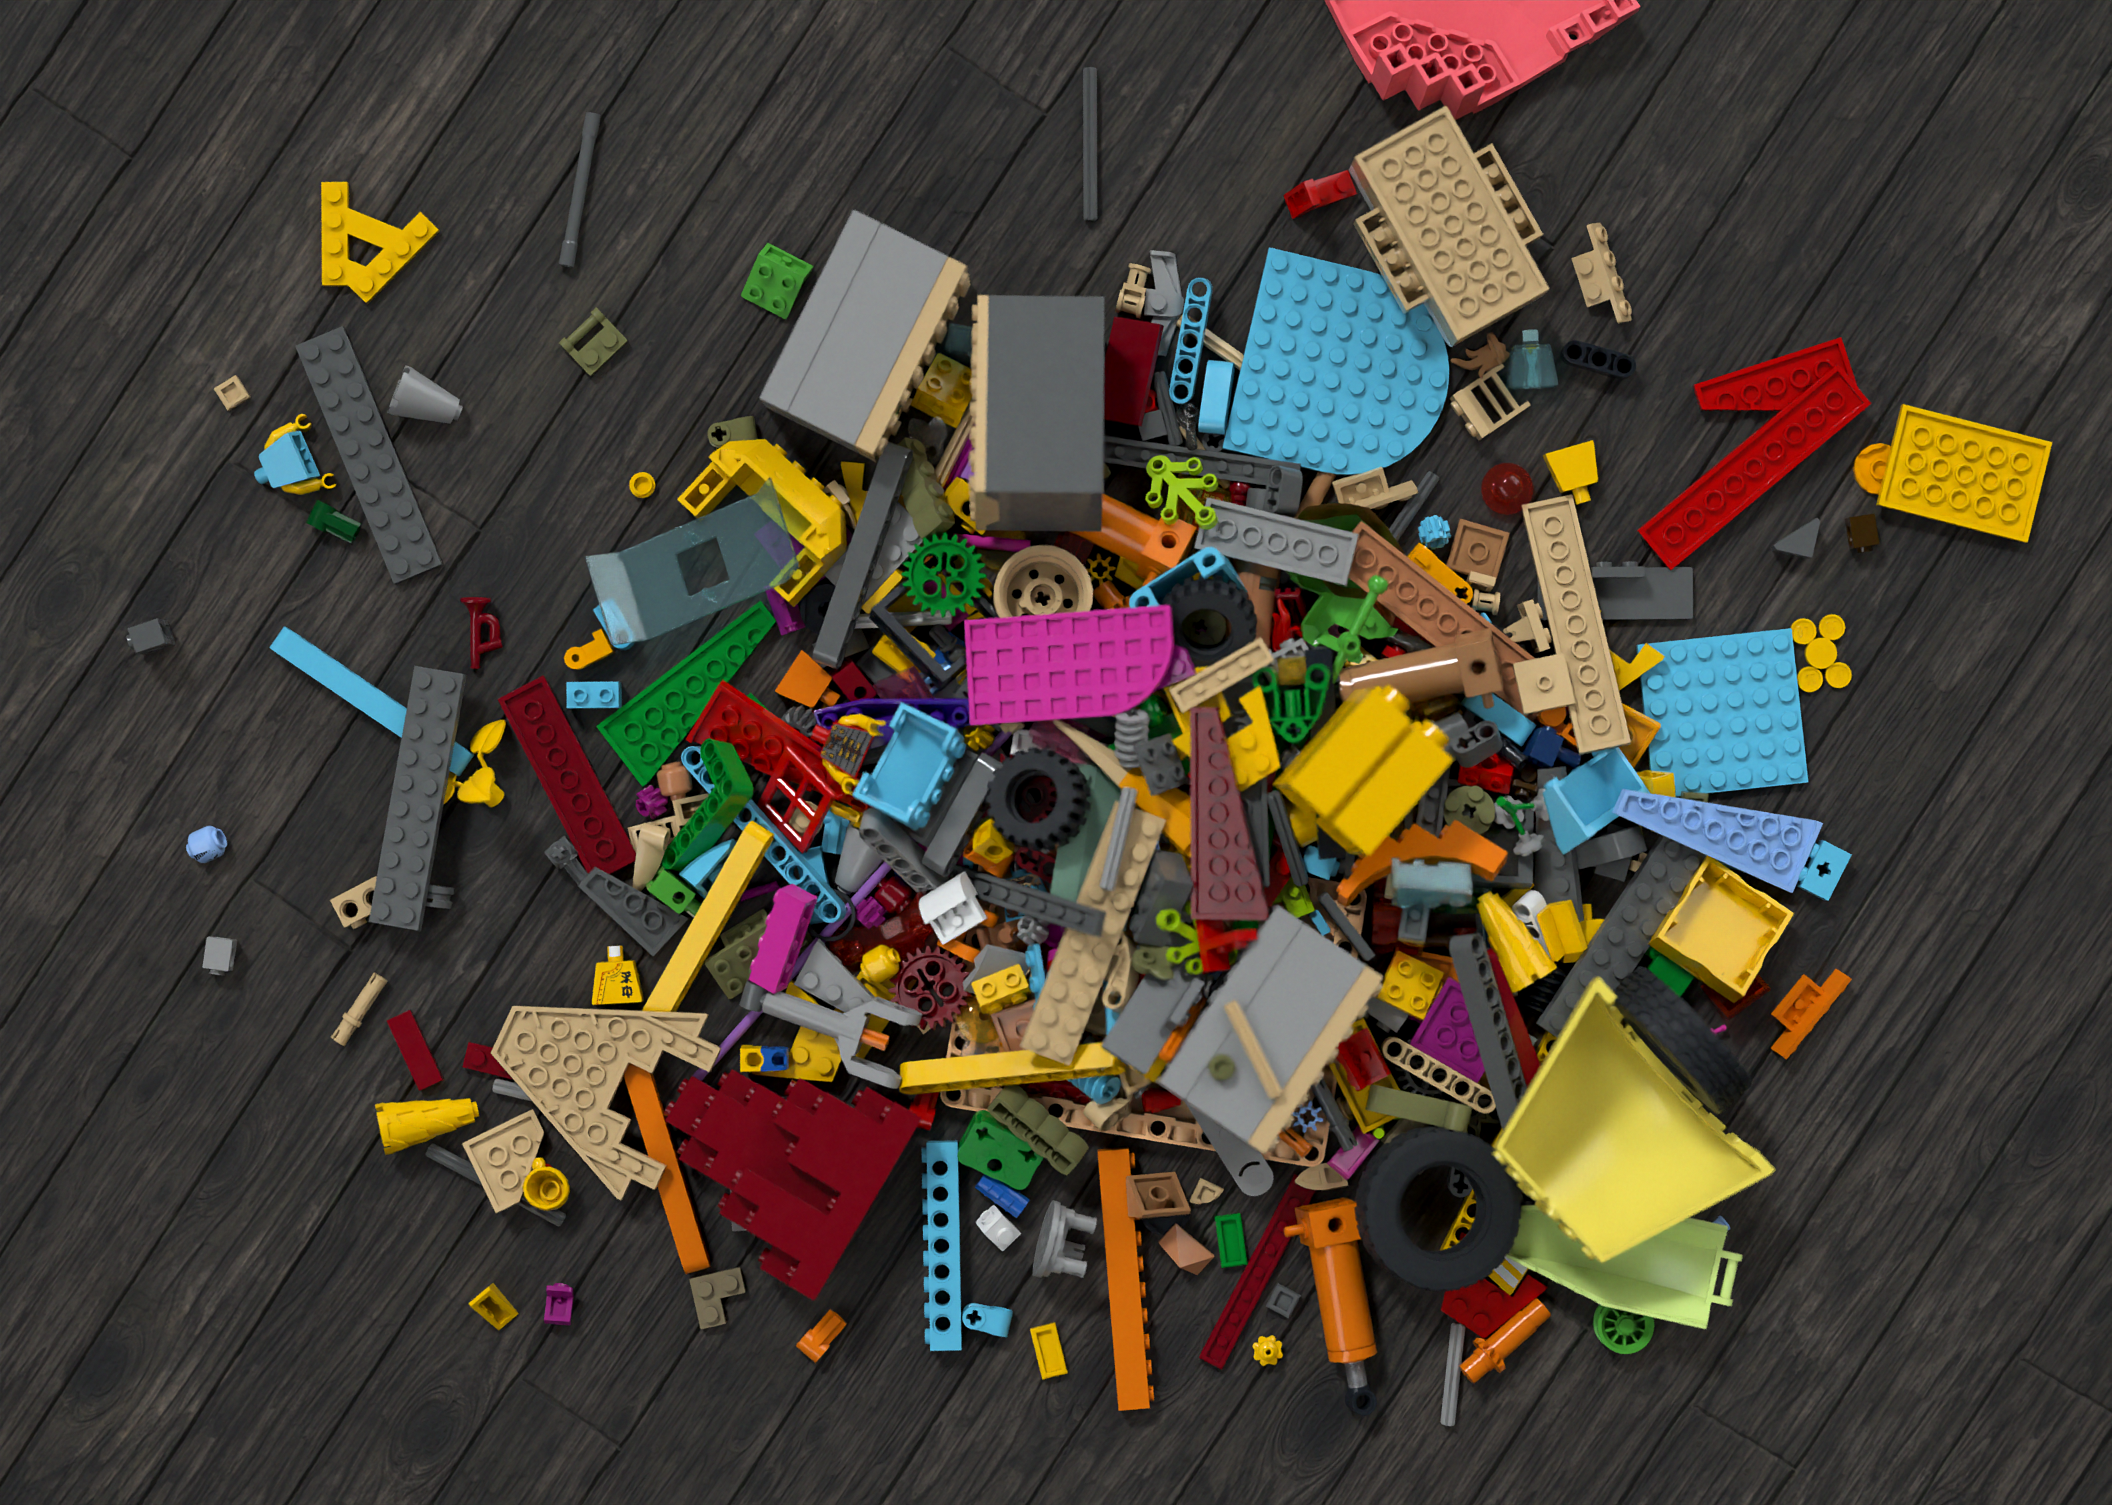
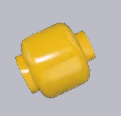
(880, 963)

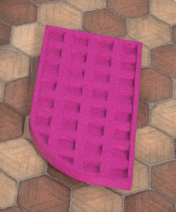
(1066, 663)

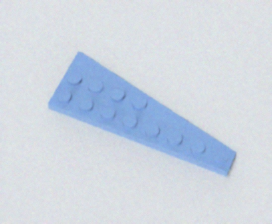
(1749, 840)

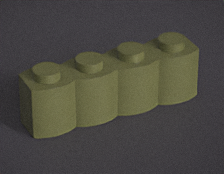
(924, 496)
(1034, 1125)

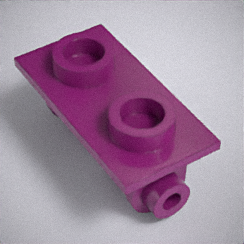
(786, 616)

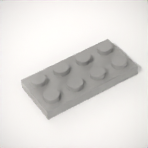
(894, 552)

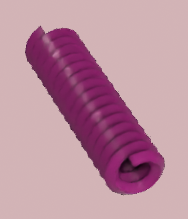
(757, 891)

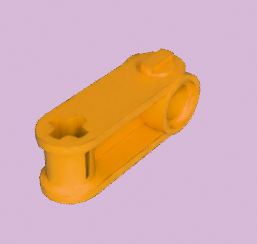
(1439, 571)

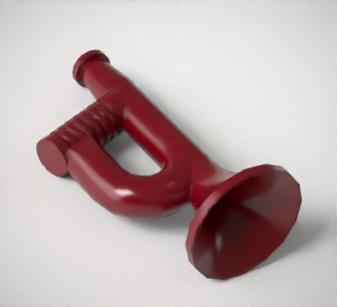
(477, 618)

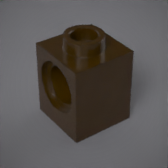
(1862, 532)

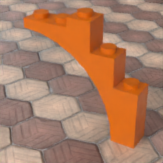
(1456, 845)

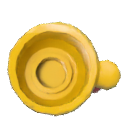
(545, 1186)

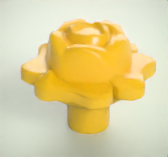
(1267, 1350)

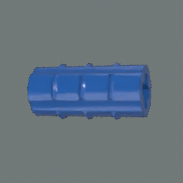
(1002, 1195)

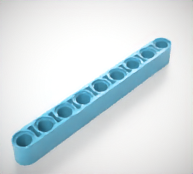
(352, 688)
(792, 858)

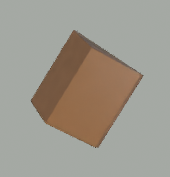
(1155, 1195)

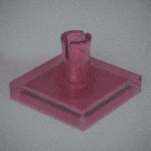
(903, 685)

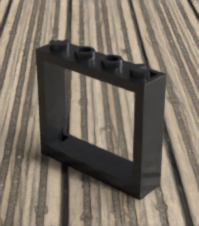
(909, 646)

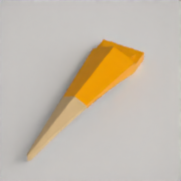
(1169, 805)

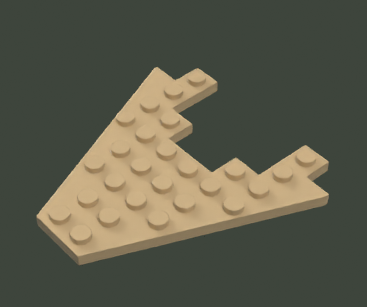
(574, 1064)

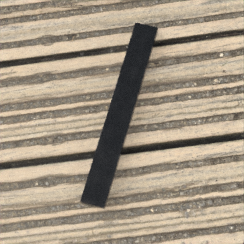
(1327, 846)

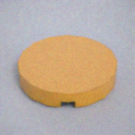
(1868, 470)

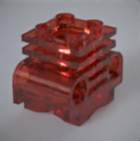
(1386, 923)

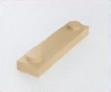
(1221, 675)

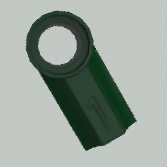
(329, 520)

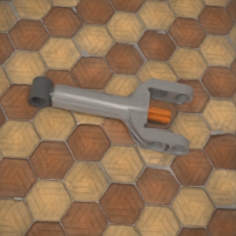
(847, 1028)

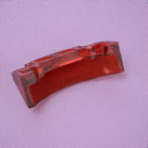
(902, 932)

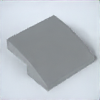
(992, 960)

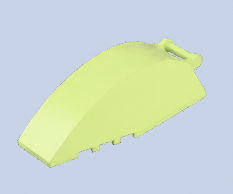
(1659, 1278)

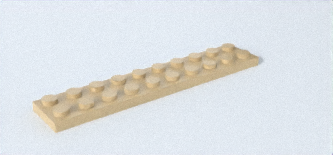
(1576, 623)
(1082, 958)

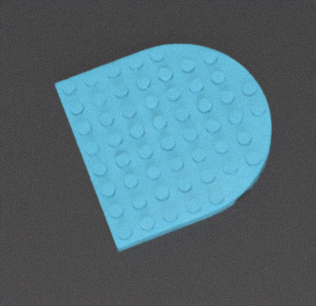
(1335, 370)

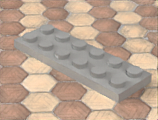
(1280, 542)

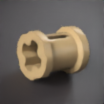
(1493, 598)

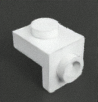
(997, 1228)

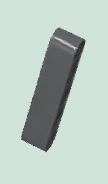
(961, 818)

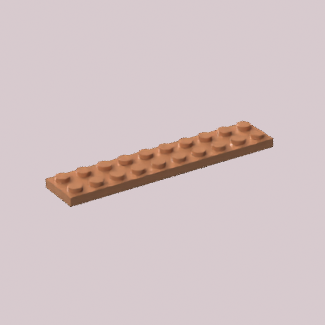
(1430, 606)

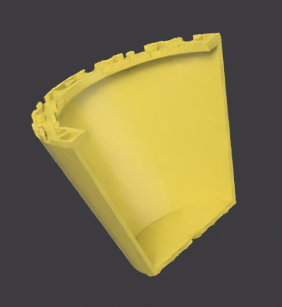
(1617, 1138)

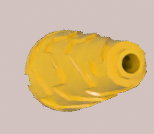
(1517, 950)
(420, 1121)

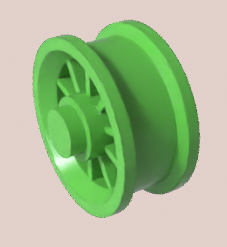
(1622, 1330)

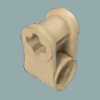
(1108, 1114)

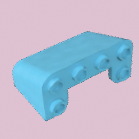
(1207, 562)
(912, 768)

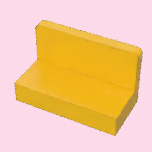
(1561, 929)

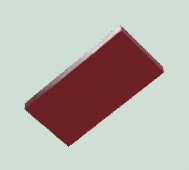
(1129, 369)

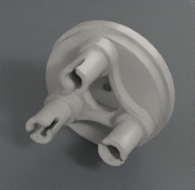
(1052, 1246)

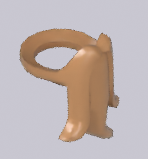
(1486, 357)

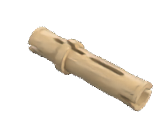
(353, 1017)

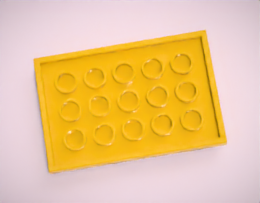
(1964, 473)

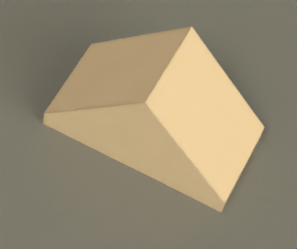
(686, 807)

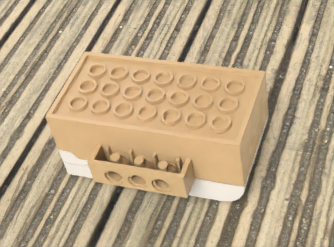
(1447, 227)

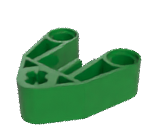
(1314, 702)

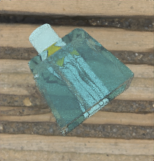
(1531, 364)

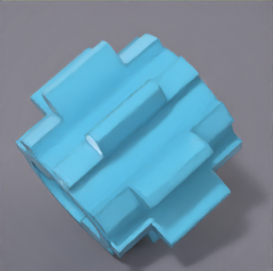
(1434, 532)

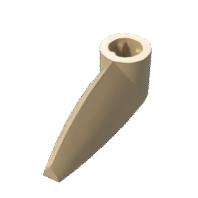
(650, 852)

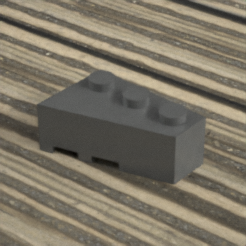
(1163, 888)

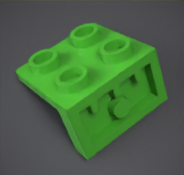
(776, 280)

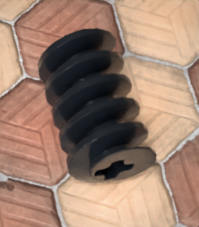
(1543, 991)

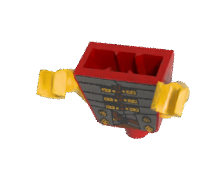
(846, 747)

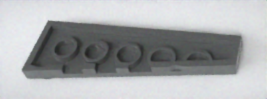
(1555, 873)

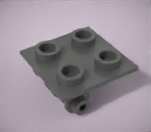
(1160, 764)

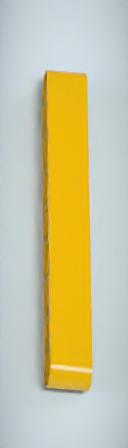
(710, 919)
(1004, 1069)

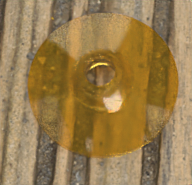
(972, 1026)

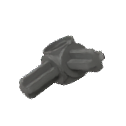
(565, 856)

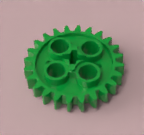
(968, 575)

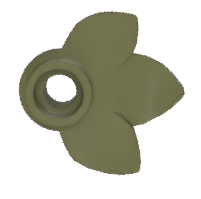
(1153, 960)

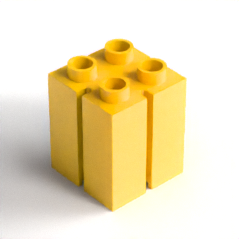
(1365, 768)

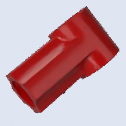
(924, 1107)

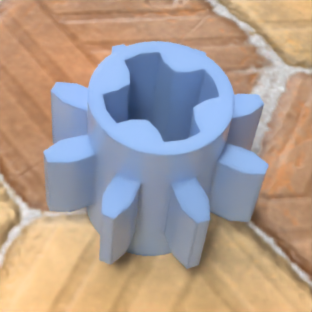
(1311, 1123)

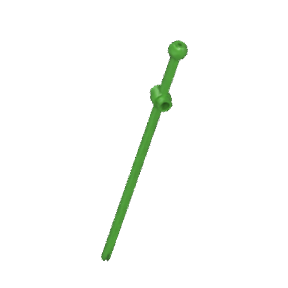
(1377, 585)

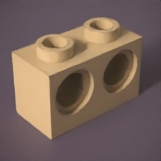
(358, 895)

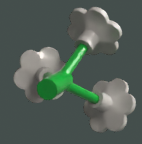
(1510, 814)

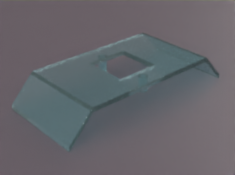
(644, 586)

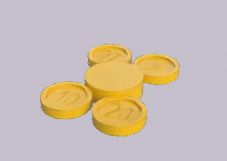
(1820, 653)

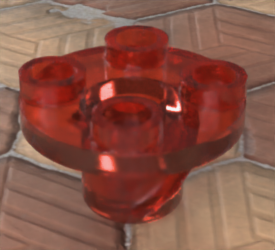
(1506, 488)

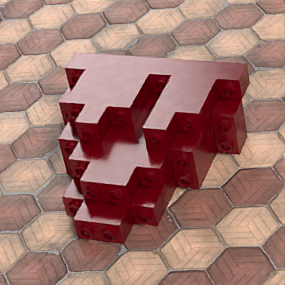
(794, 1165)

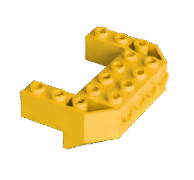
(807, 510)

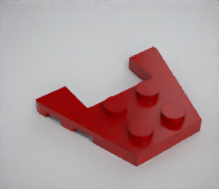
(1486, 1306)

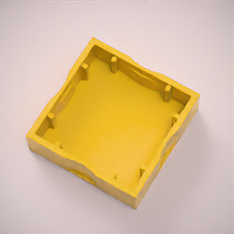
(1721, 929)

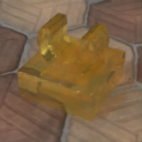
(1291, 670)

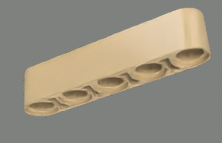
(1429, 1065)

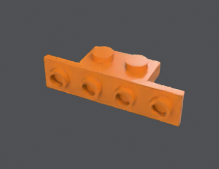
(1804, 1008)

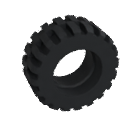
(1220, 597)
(1006, 795)

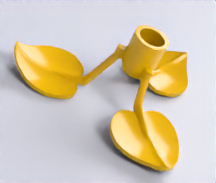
(481, 785)

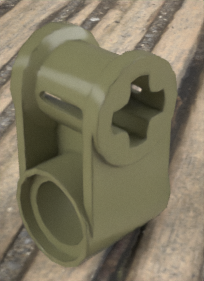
(736, 429)

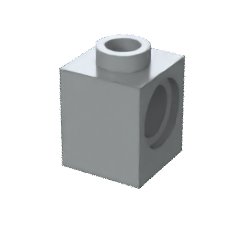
(219, 955)

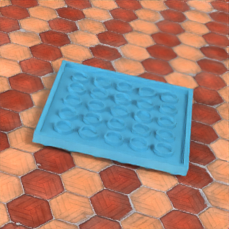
(1726, 712)

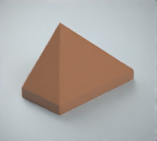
(1185, 1250)

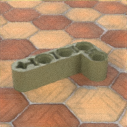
(1419, 1108)

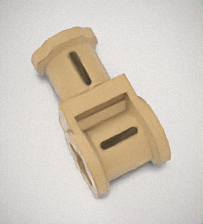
(1132, 292)

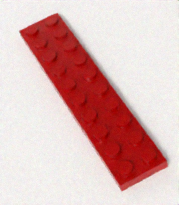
(1754, 466)

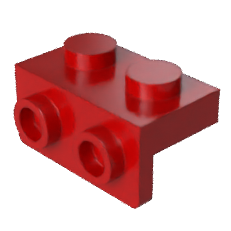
(1361, 1060)

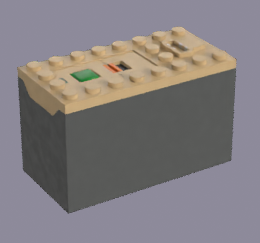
(1037, 413)

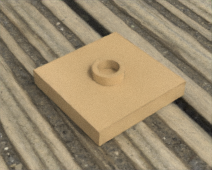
(1543, 684)

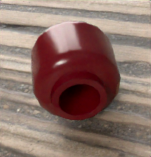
(893, 894)

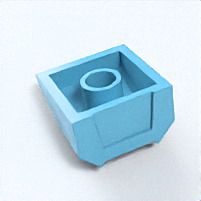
(705, 868)

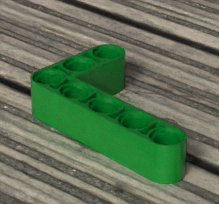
(717, 811)

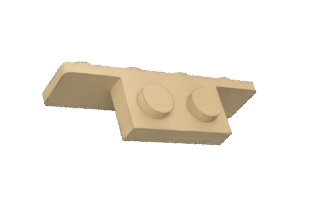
(1599, 277)
(1371, 490)

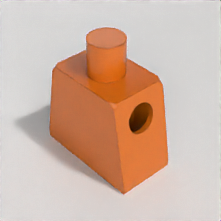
(807, 683)

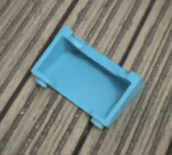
(1587, 797)

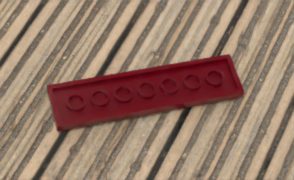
(567, 777)

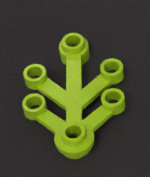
(1179, 488)
(1173, 924)

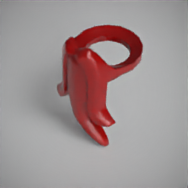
(1282, 629)

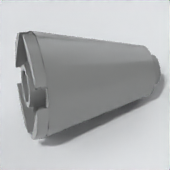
(423, 399)
(856, 862)

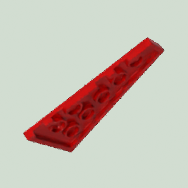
(1773, 382)

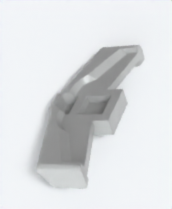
(1164, 301)

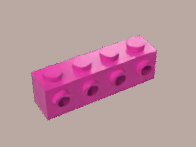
(782, 938)

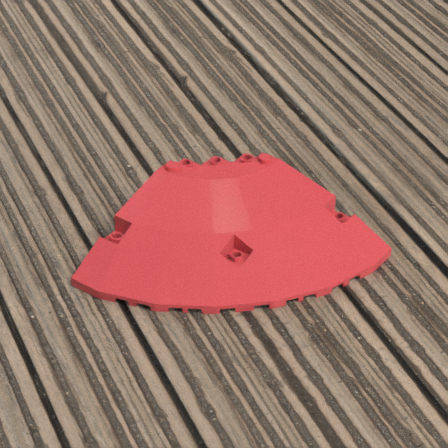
(1468, 48)

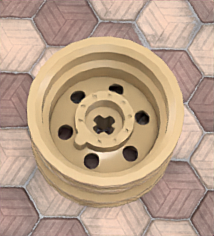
(1048, 562)

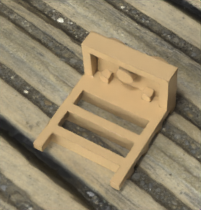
(1477, 420)

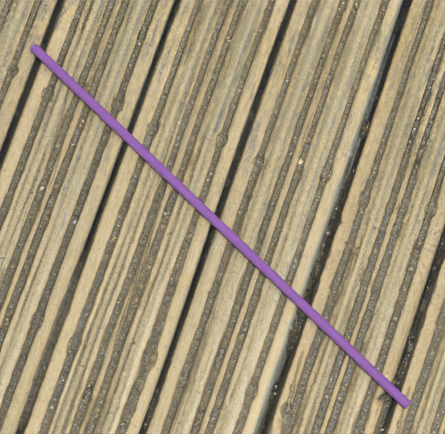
(828, 931)

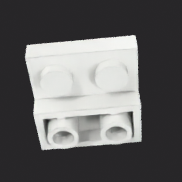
(952, 908)

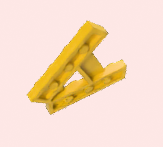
(397, 244)

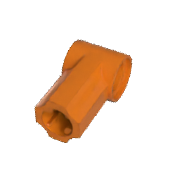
(999, 869)
(817, 1340)

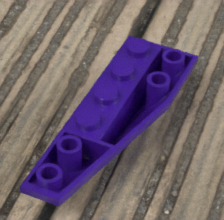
(948, 711)

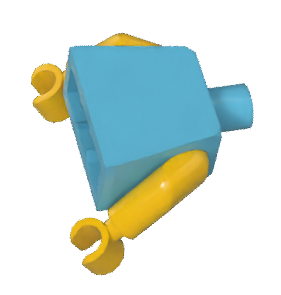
(289, 462)

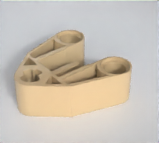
(1121, 975)

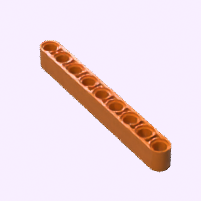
(673, 1183)

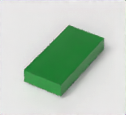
(1230, 1240)

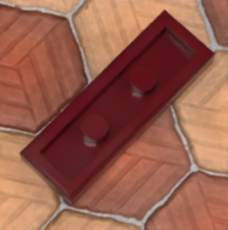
(415, 1050)

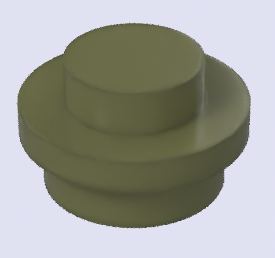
(1221, 1067)

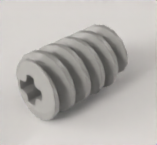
(1131, 731)

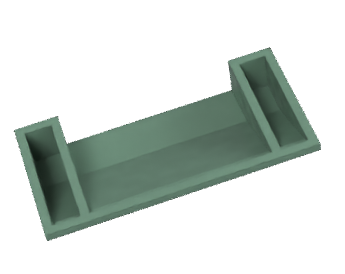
(1076, 856)

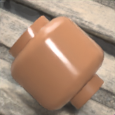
(674, 780)

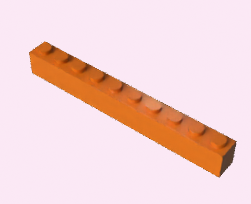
(1124, 1283)

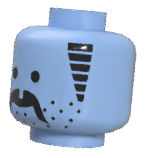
(206, 844)

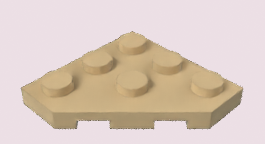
(505, 1158)

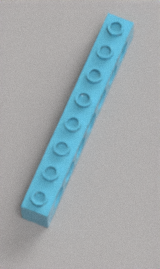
(951, 1337)

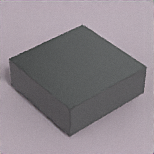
(1152, 425)
(1283, 1300)

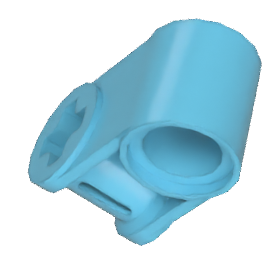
(992, 1319)

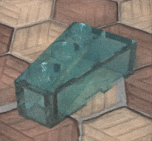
(1430, 884)

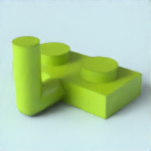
(1295, 899)

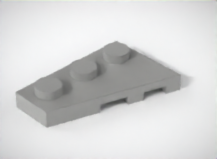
(831, 981)

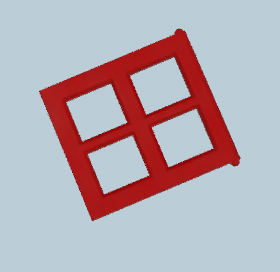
(815, 817)

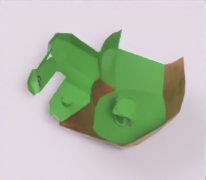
(1339, 602)

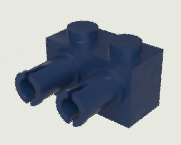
(1546, 749)

